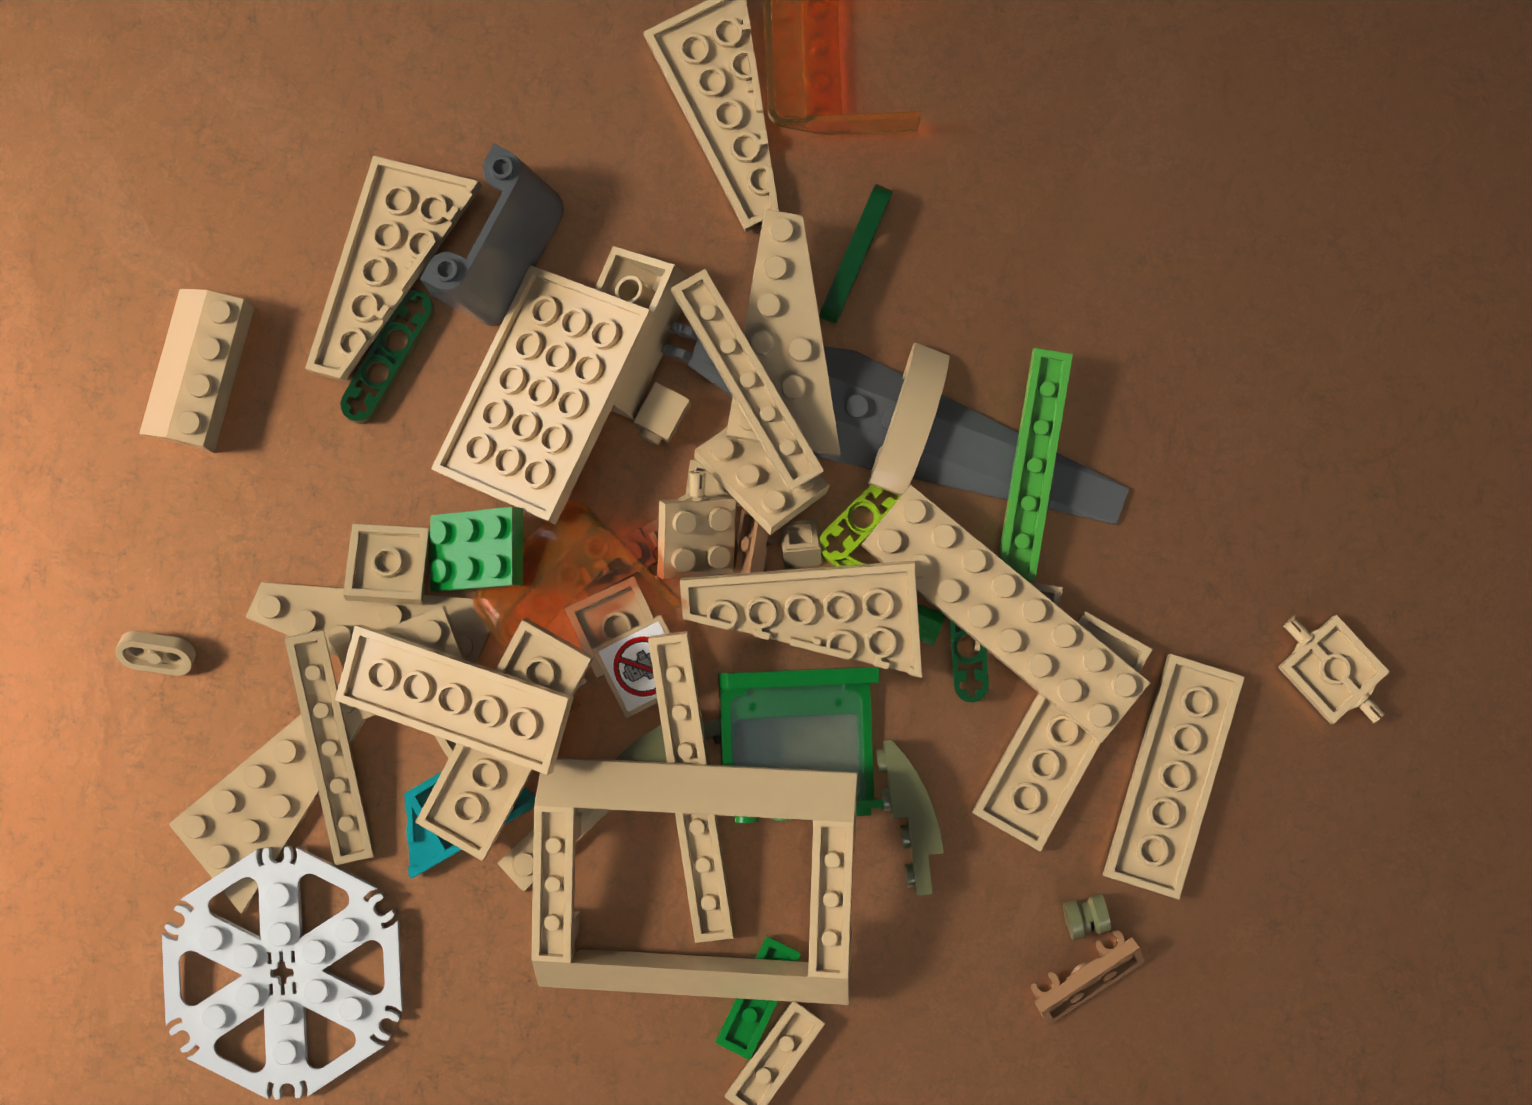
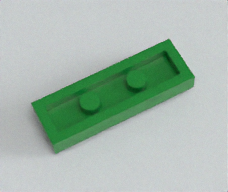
(750, 1016)

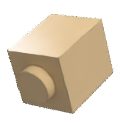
(661, 414)

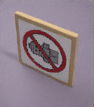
(629, 666)

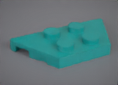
(428, 848)

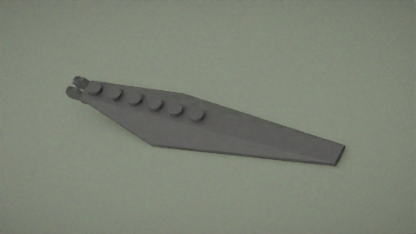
(962, 446)

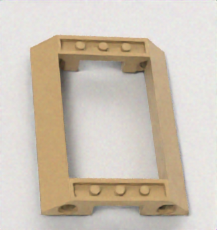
(703, 789)

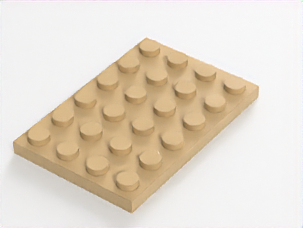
(543, 393)

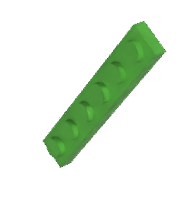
(1034, 461)

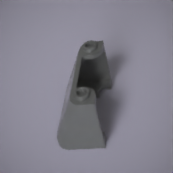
(506, 246)

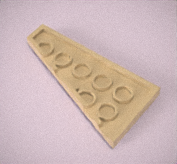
(716, 82)
(391, 239)
(787, 333)
(314, 608)
(833, 610)
(256, 806)

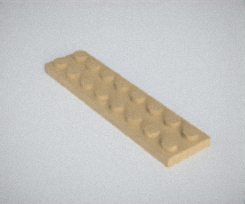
(1007, 615)

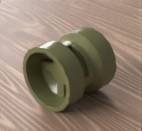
(1087, 917)

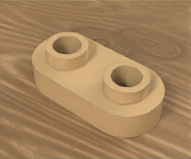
(155, 653)

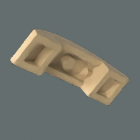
(911, 420)

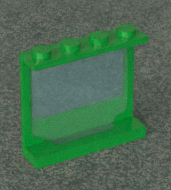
(800, 723)

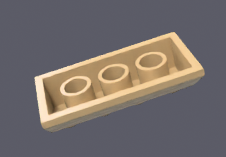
(649, 285)
(197, 368)

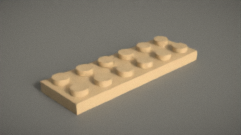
(454, 699)
(1047, 756)
(1173, 776)
(481, 789)

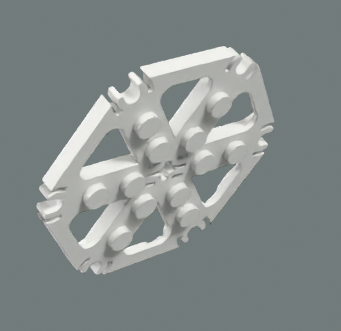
(315, 985)

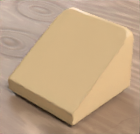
(801, 544)

